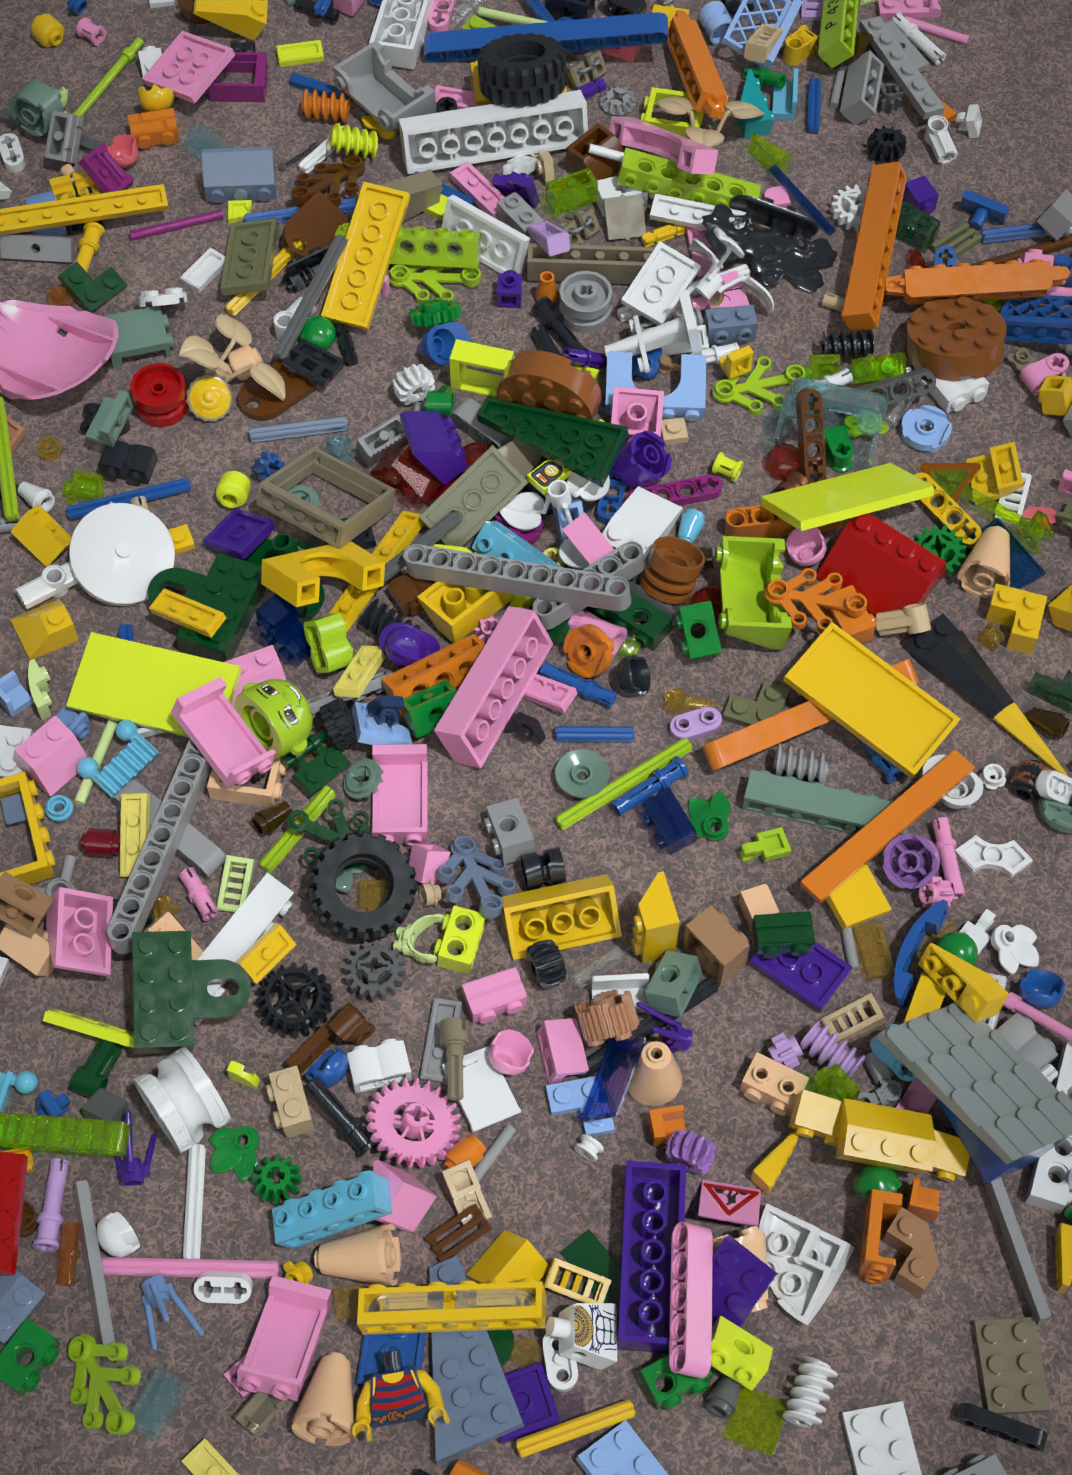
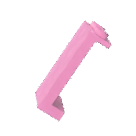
(221, 734)
(402, 798)
(285, 1339)

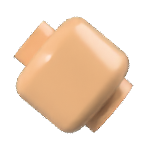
(241, 358)

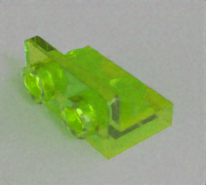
(835, 1083)

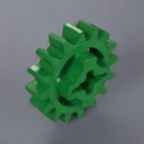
(435, 312)
(946, 545)

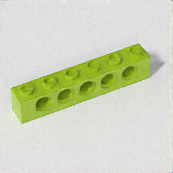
(663, 177)
(443, 256)

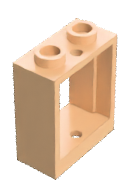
(249, 795)

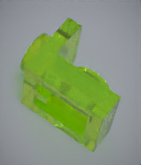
(822, 365)
(83, 486)

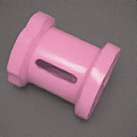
(91, 31)

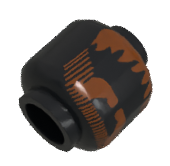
(1024, 779)

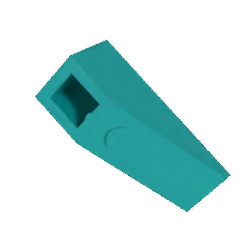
(752, 94)

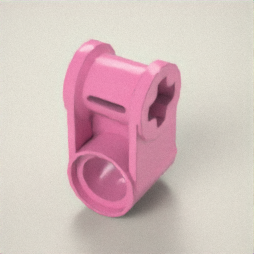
(1035, 373)

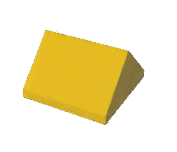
(509, 1260)

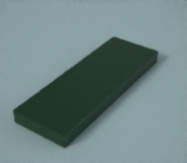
(592, 1256)

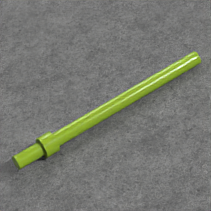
(126, 56)

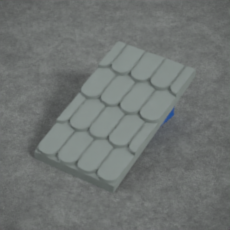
(985, 1087)

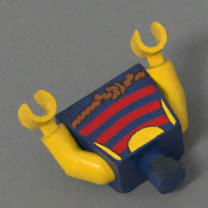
(397, 1397)

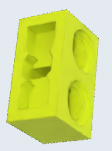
(464, 940)

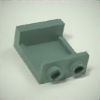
(140, 333)

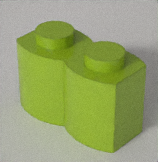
(328, 642)

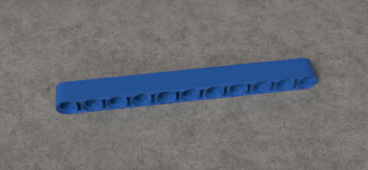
(572, 34)

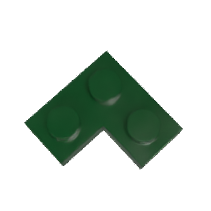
(91, 292)

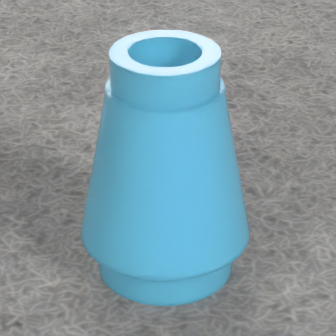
(691, 524)

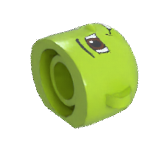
(276, 715)

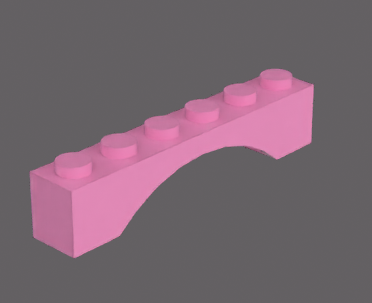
(686, 153)

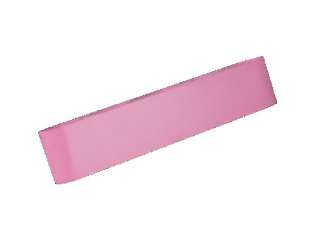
(691, 1300)

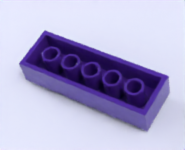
(649, 1213)

